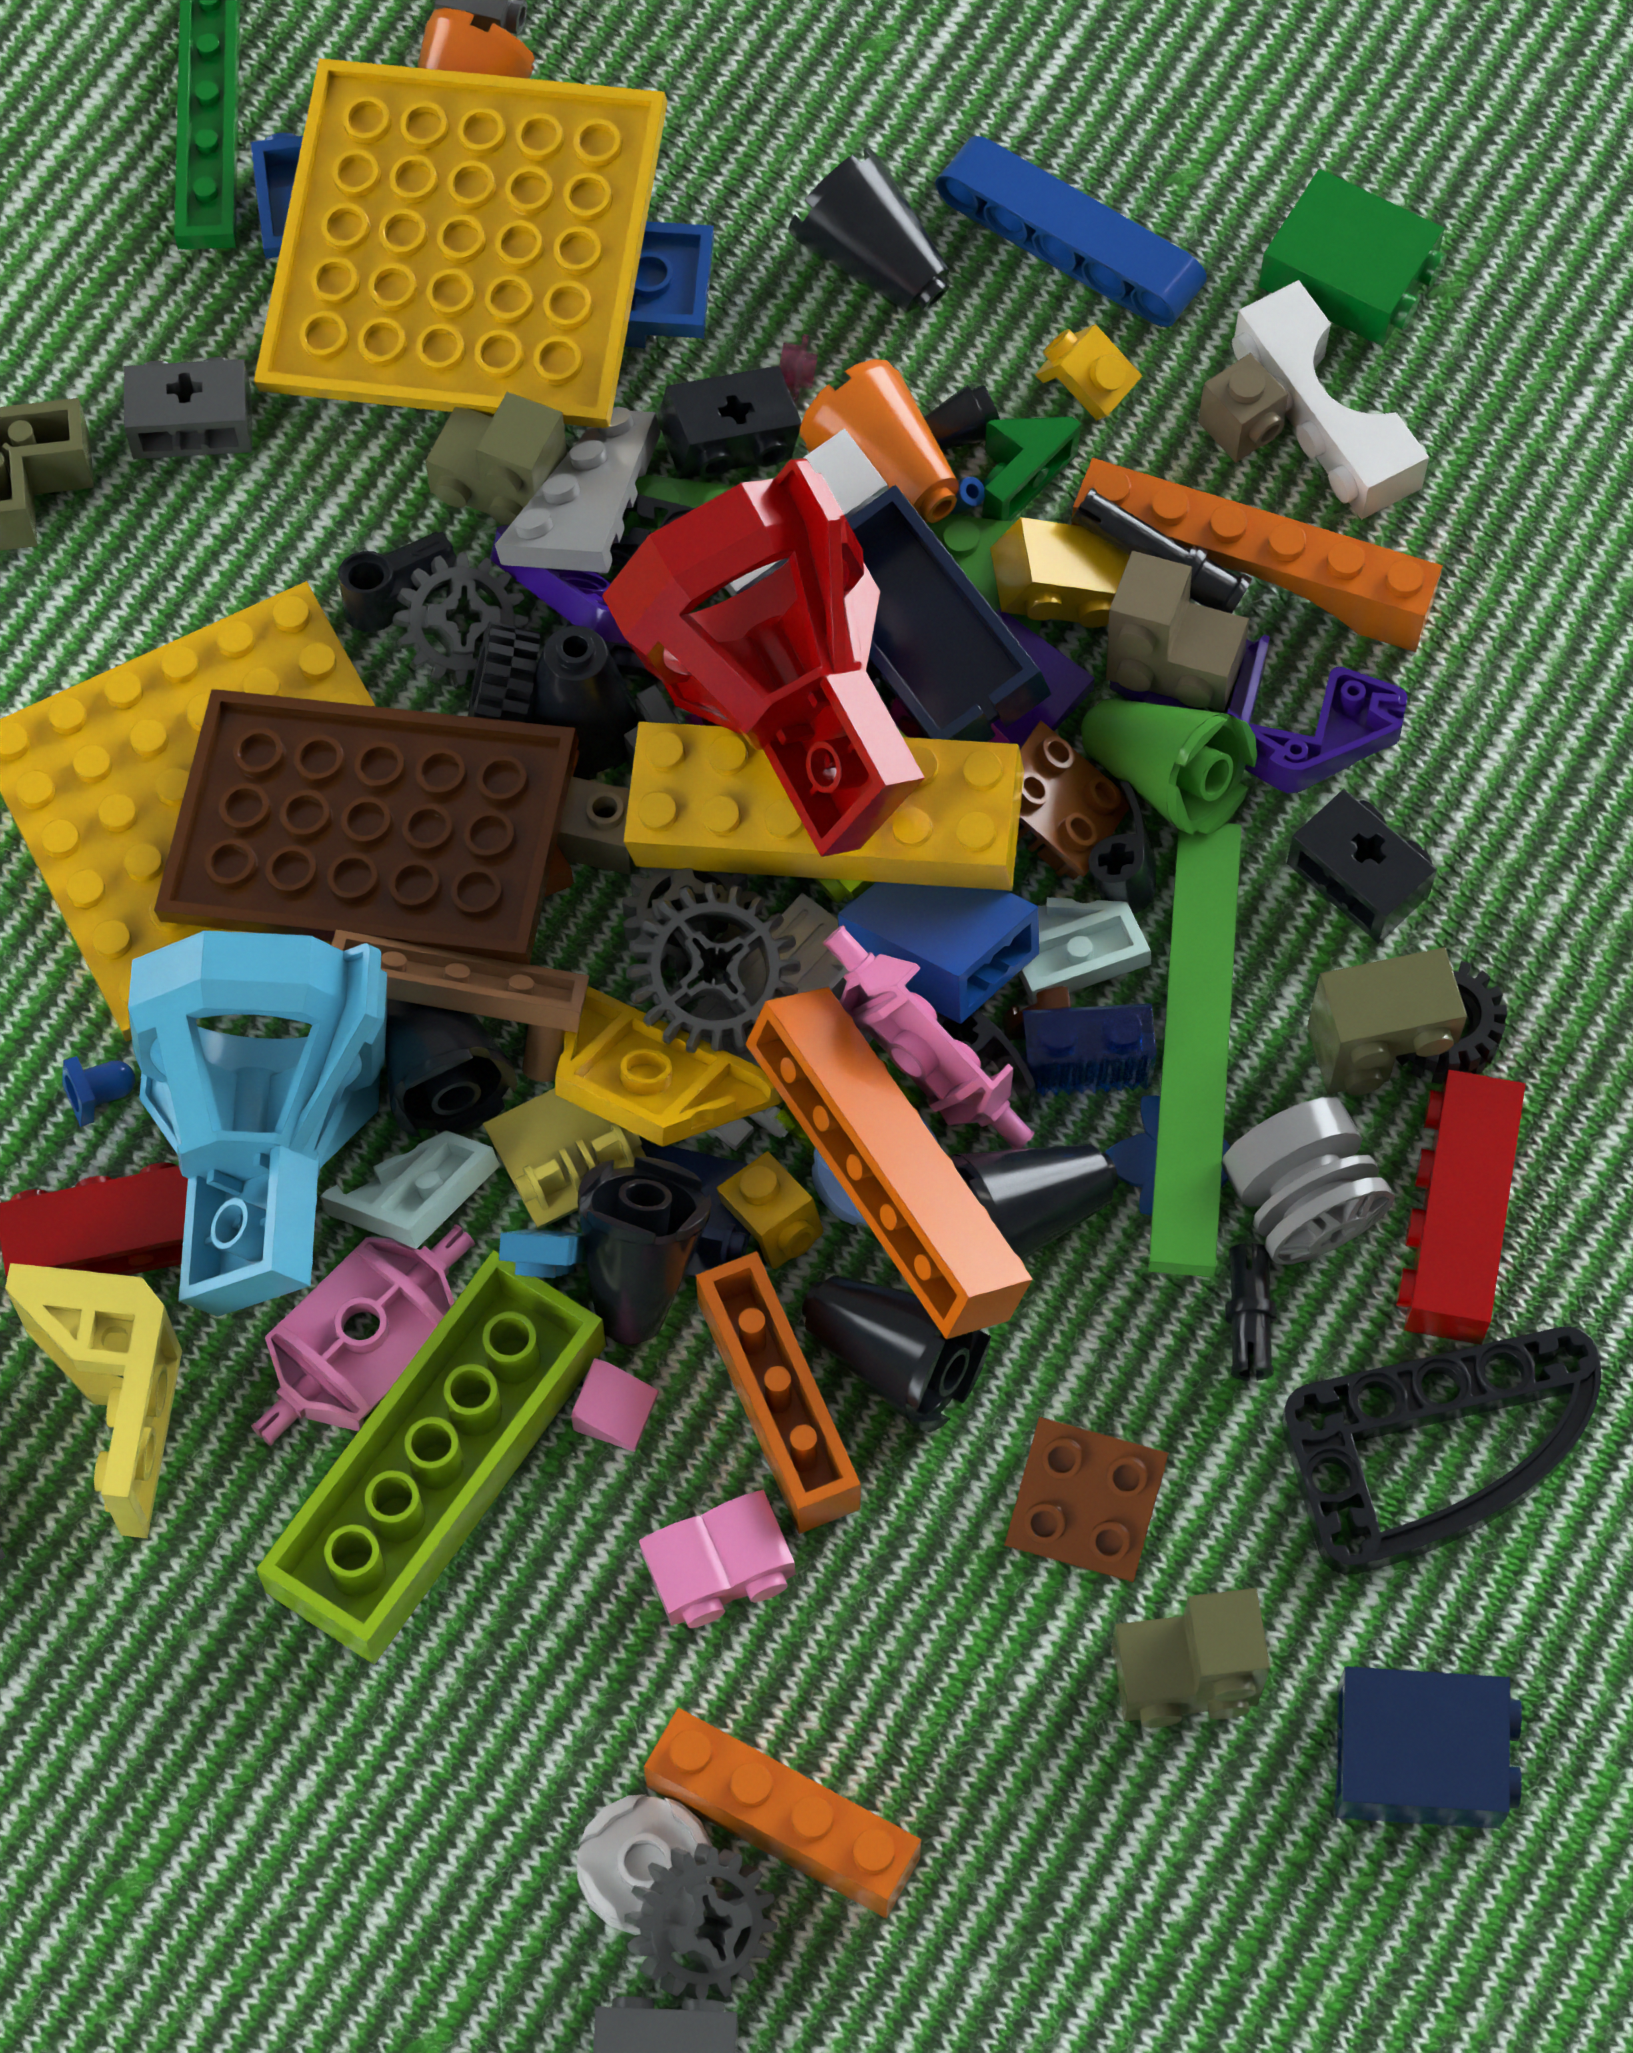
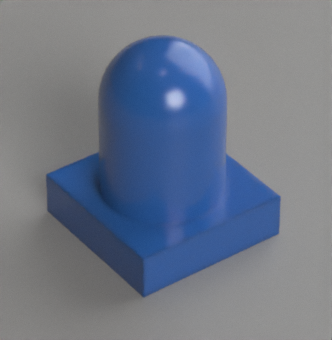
(95, 1086)

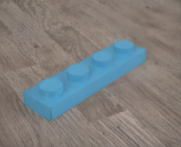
(542, 1252)

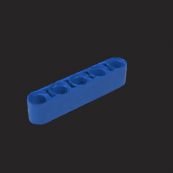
(1071, 231)

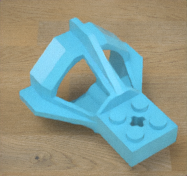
(252, 1111)

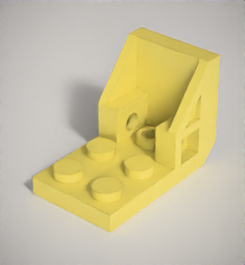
(103, 1330)

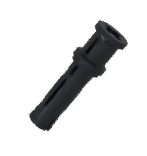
(1210, 583)

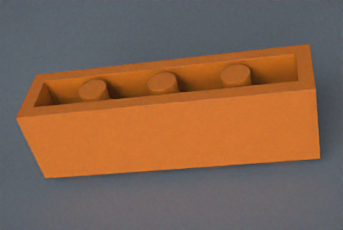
(778, 1392)
(782, 1812)

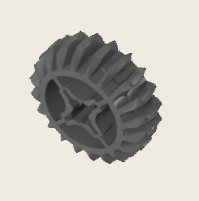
(696, 944)

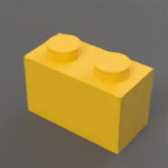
(1056, 572)

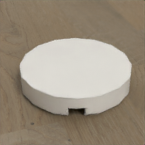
(622, 1846)

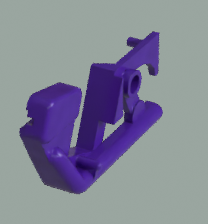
(1355, 721)

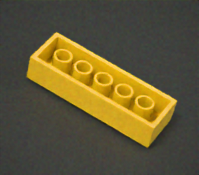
(719, 807)

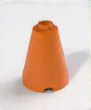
(460, 47)
(889, 431)

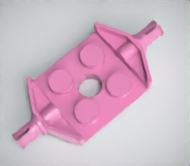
(919, 1045)
(345, 1378)

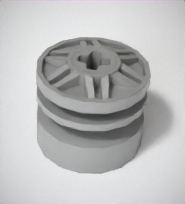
(1307, 1180)

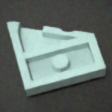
(1084, 945)
(416, 1189)

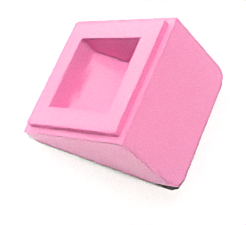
(613, 1406)

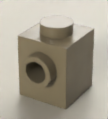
(1243, 407)
(595, 826)

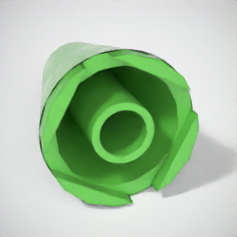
(1174, 758)

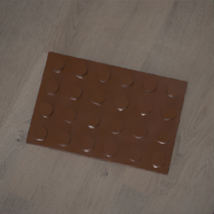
(368, 824)

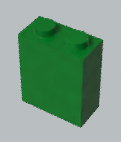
(1355, 256)

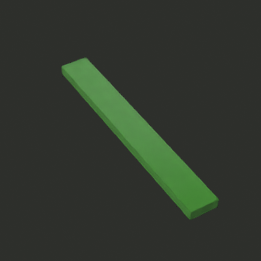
(1195, 1054)

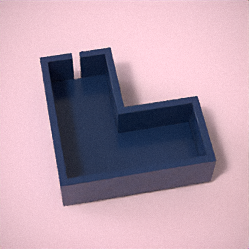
(936, 633)

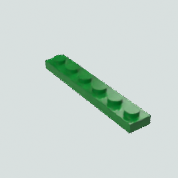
(207, 124)

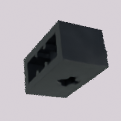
(729, 422)
(1362, 865)

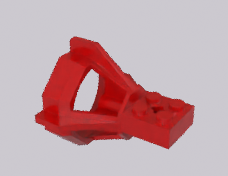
(780, 656)

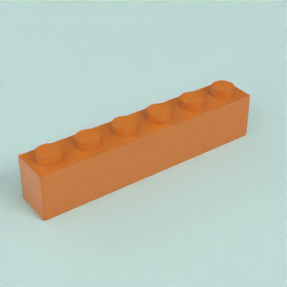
(888, 1162)

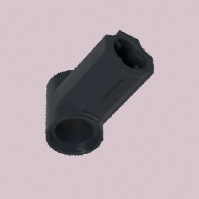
(373, 580)

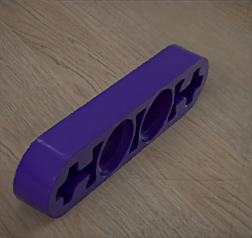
(569, 592)

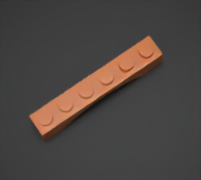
(1358, 582)

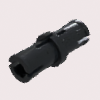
(1250, 1312)

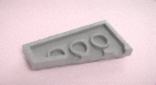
(584, 499)

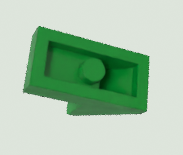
(1028, 458)

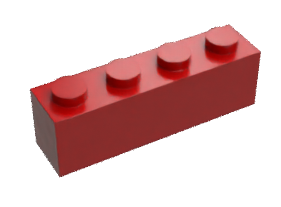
(1463, 1207)
(99, 1224)

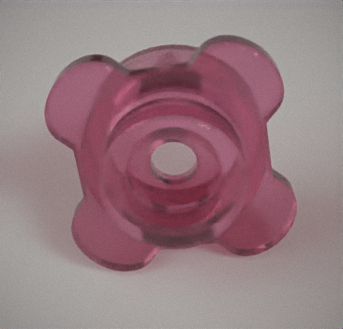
(798, 367)

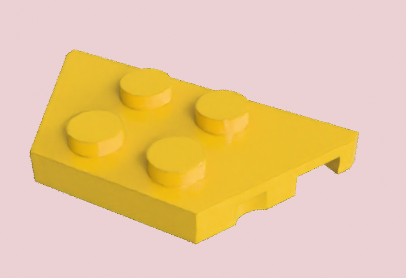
(652, 1086)

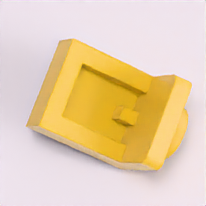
(1089, 369)
(772, 1209)

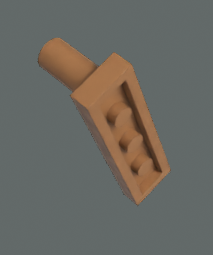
(484, 986)

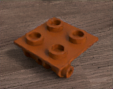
(1065, 803)
(1086, 1499)

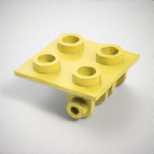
(550, 1149)

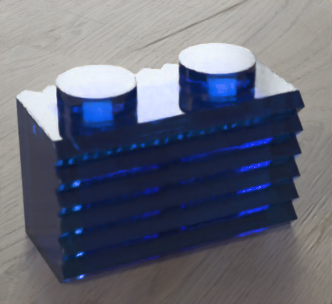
(1089, 1048)

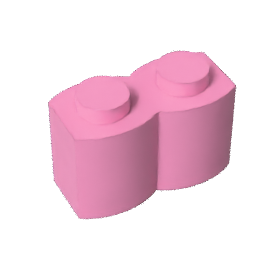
(718, 1559)

